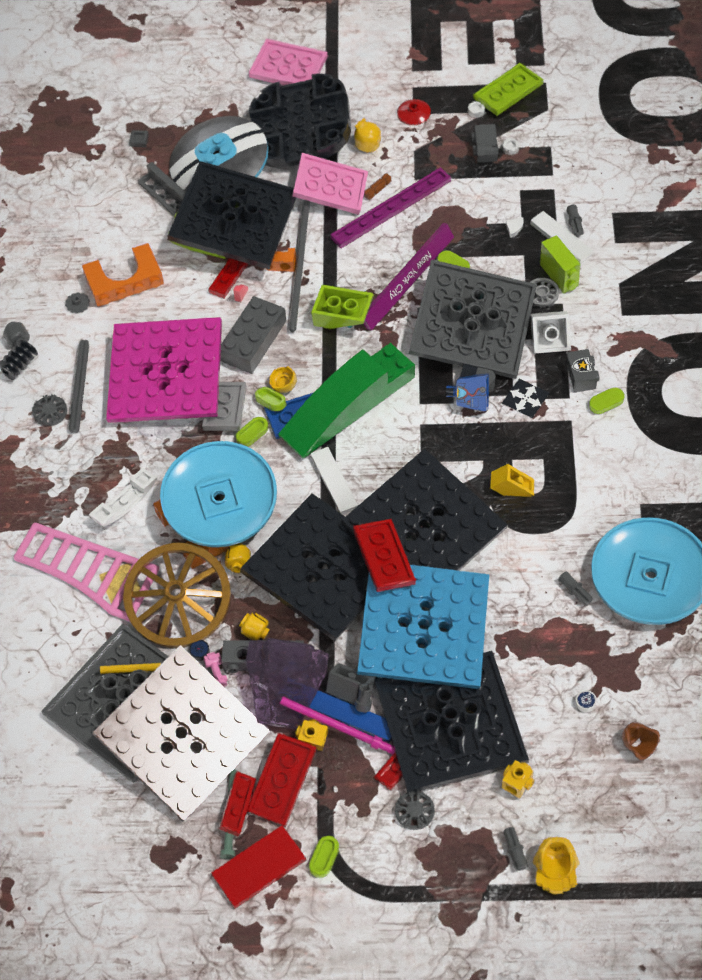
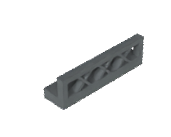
(164, 183)

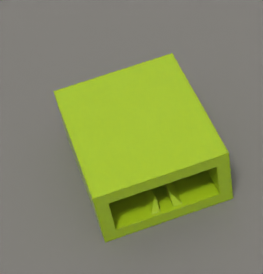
(560, 264)

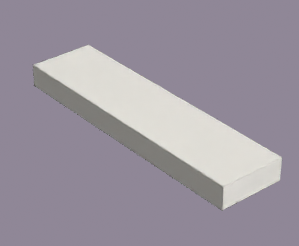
(550, 228)
(334, 480)

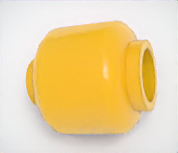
(236, 557)
(254, 626)

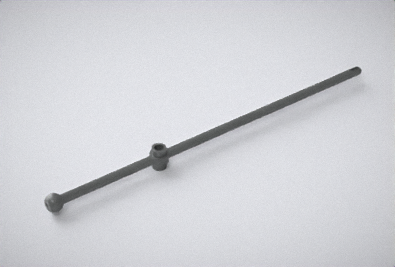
(299, 266)

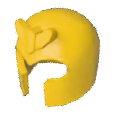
(367, 136)

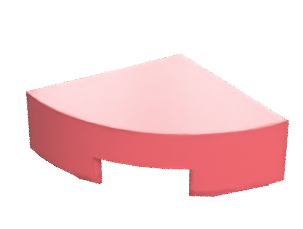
(239, 292)

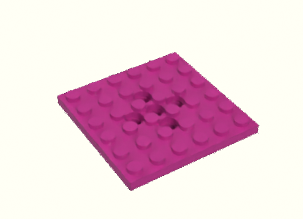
(165, 370)

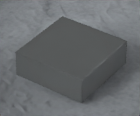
(138, 138)

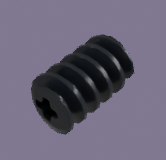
(16, 359)

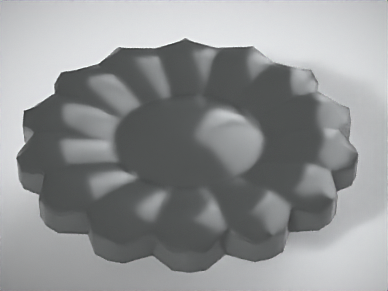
(77, 302)

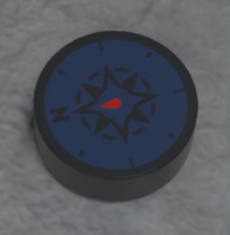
(199, 649)

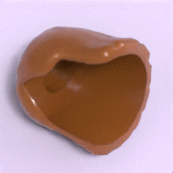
(649, 739)

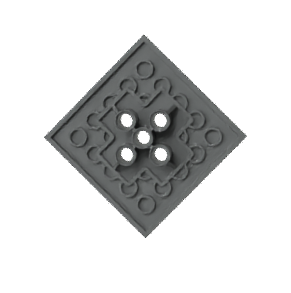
(488, 321)
(87, 699)

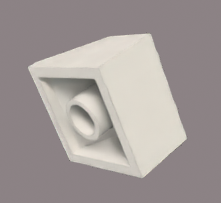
(551, 332)

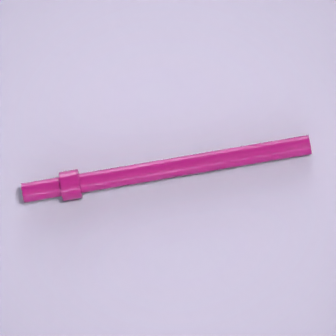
(375, 742)

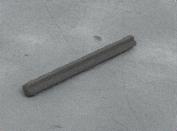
(79, 384)

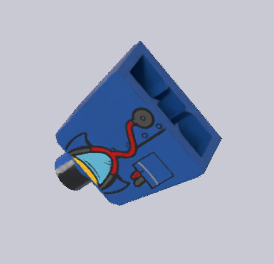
(471, 392)

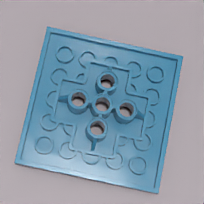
(450, 658)

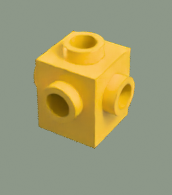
(312, 733)
(518, 778)

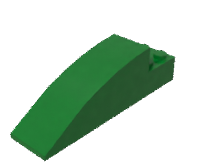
(346, 397)

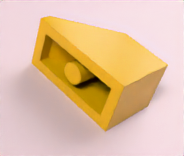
(512, 482)

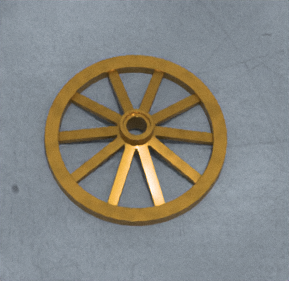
(164, 550)

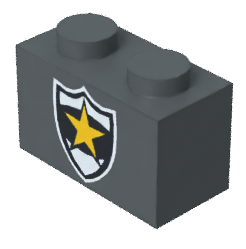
(581, 370)

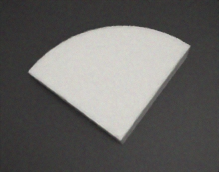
(514, 226)

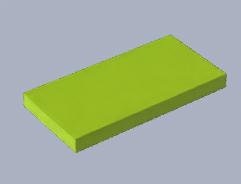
(508, 89)

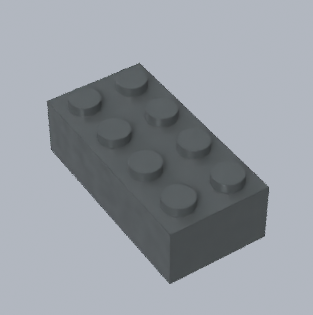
(252, 334)

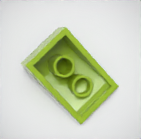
(340, 307)

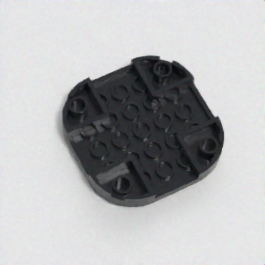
(303, 119)

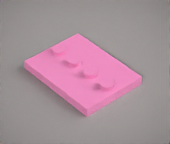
(286, 63)
(330, 183)

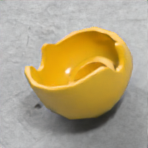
(283, 379)

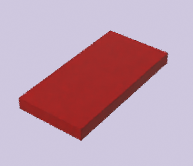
(384, 555)
(282, 779)
(258, 866)

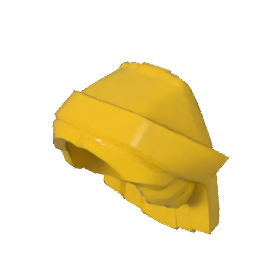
(556, 865)

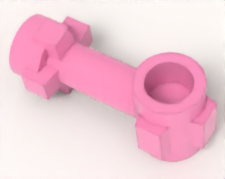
(214, 660)

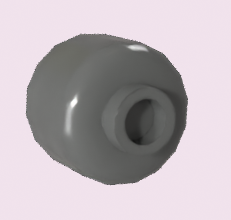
(15, 332)

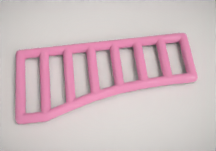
(68, 576)

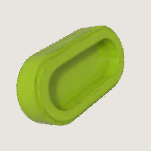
(452, 258)
(270, 399)
(606, 400)
(252, 431)
(324, 856)

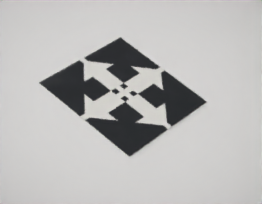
(525, 398)

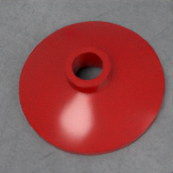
(414, 112)

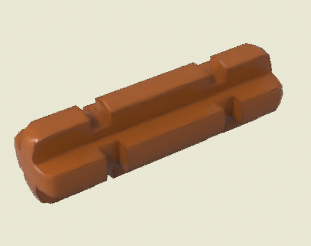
(377, 186)

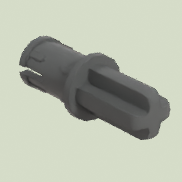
(575, 220)
(575, 588)
(515, 849)

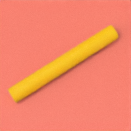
(128, 668)

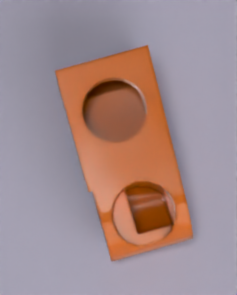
(284, 261)

